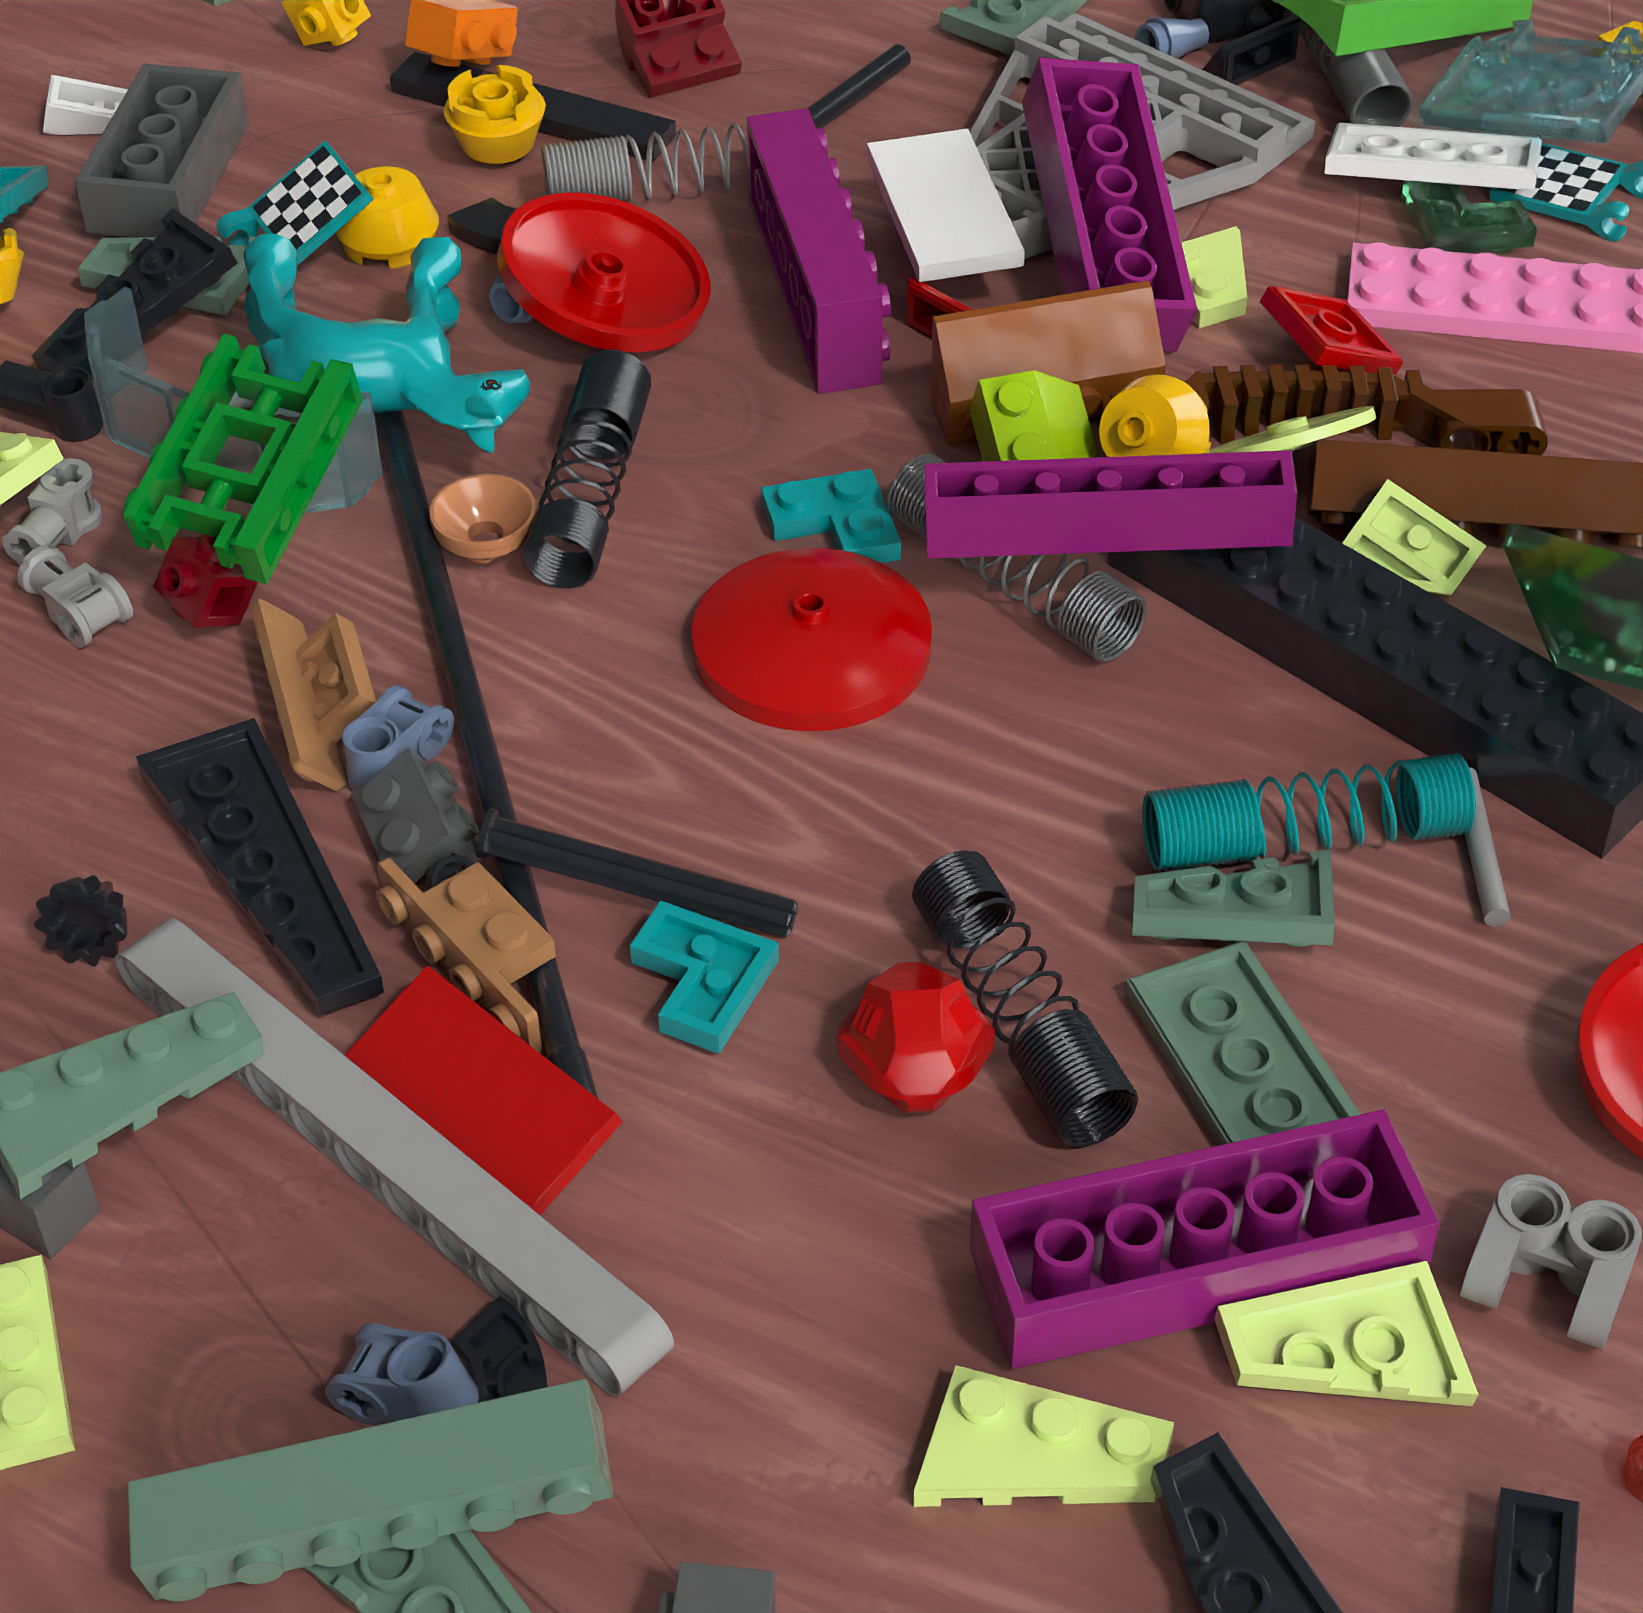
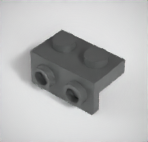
(415, 815)

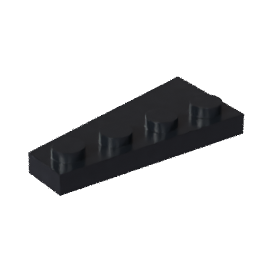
(1231, 1539)

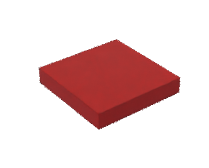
(1329, 330)

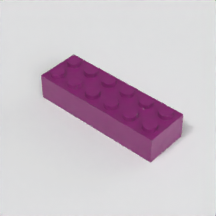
(1106, 186)
(817, 251)
(1194, 1231)

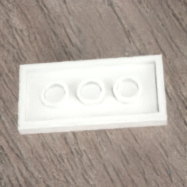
(1434, 156)
(944, 205)

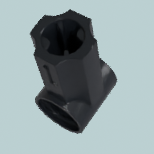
(59, 397)

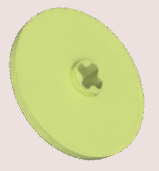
(1299, 432)

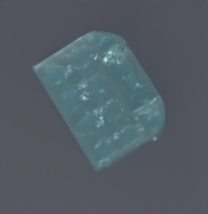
(1540, 85)

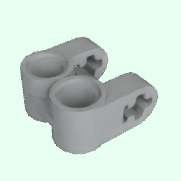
(1539, 1230)

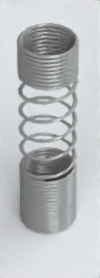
(604, 164)

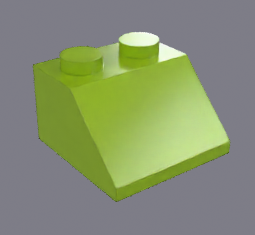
(1030, 418)

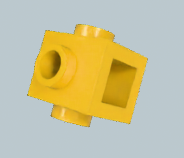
(326, 19)

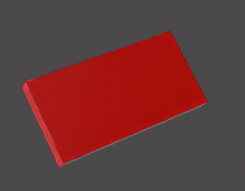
(484, 1089)

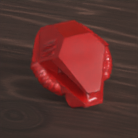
(915, 1037)

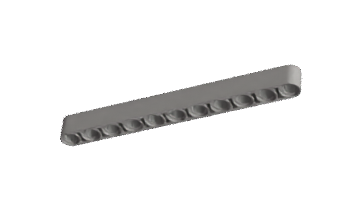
(413, 1168)

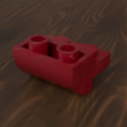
(675, 43)

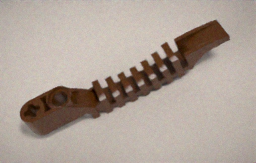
(1437, 417)

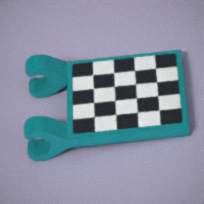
(1576, 187)
(302, 205)

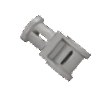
(59, 510)
(76, 598)

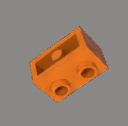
(462, 30)

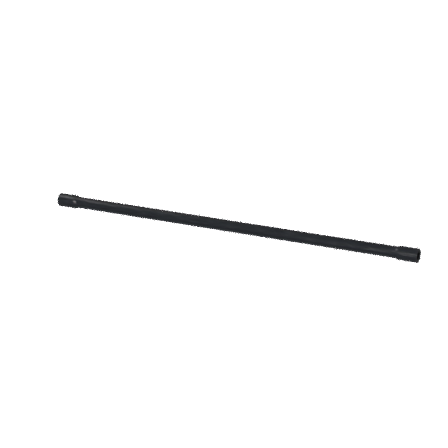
(477, 735)

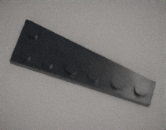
(255, 841)

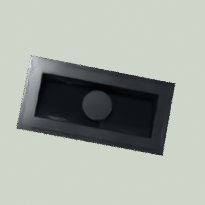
(1256, 52)

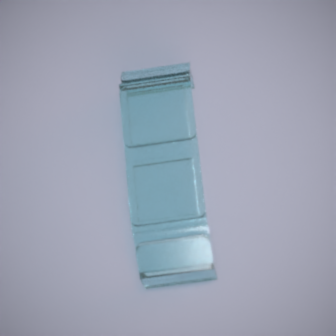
(142, 409)

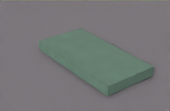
(1236, 1046)

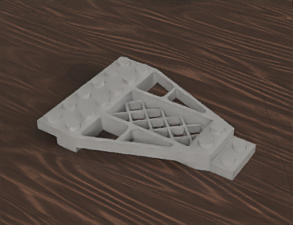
(1187, 108)

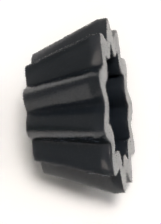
(83, 919)

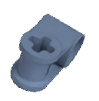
(389, 730)
(400, 1376)

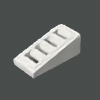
(79, 106)

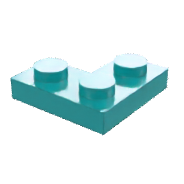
(839, 504)
(716, 969)

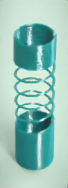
(1225, 823)

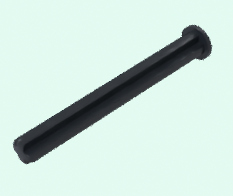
(635, 875)

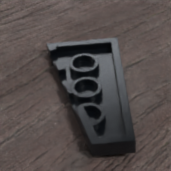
(161, 280)

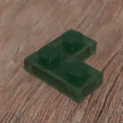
(1457, 226)

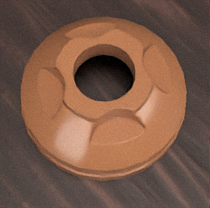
(479, 506)

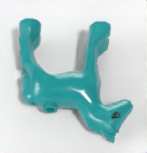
(393, 360)

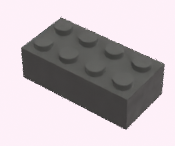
(162, 150)

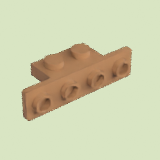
(316, 687)
(475, 936)

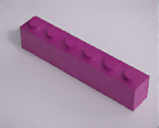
(1110, 504)

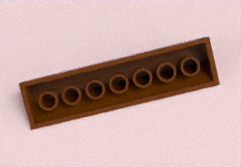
(1483, 488)

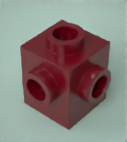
(200, 586)

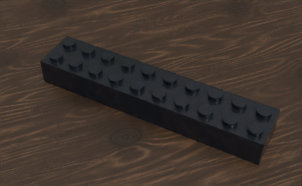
(1420, 674)

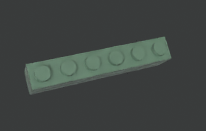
(368, 1491)

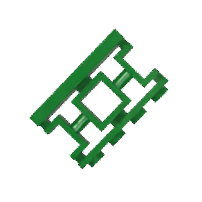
(282, 477)

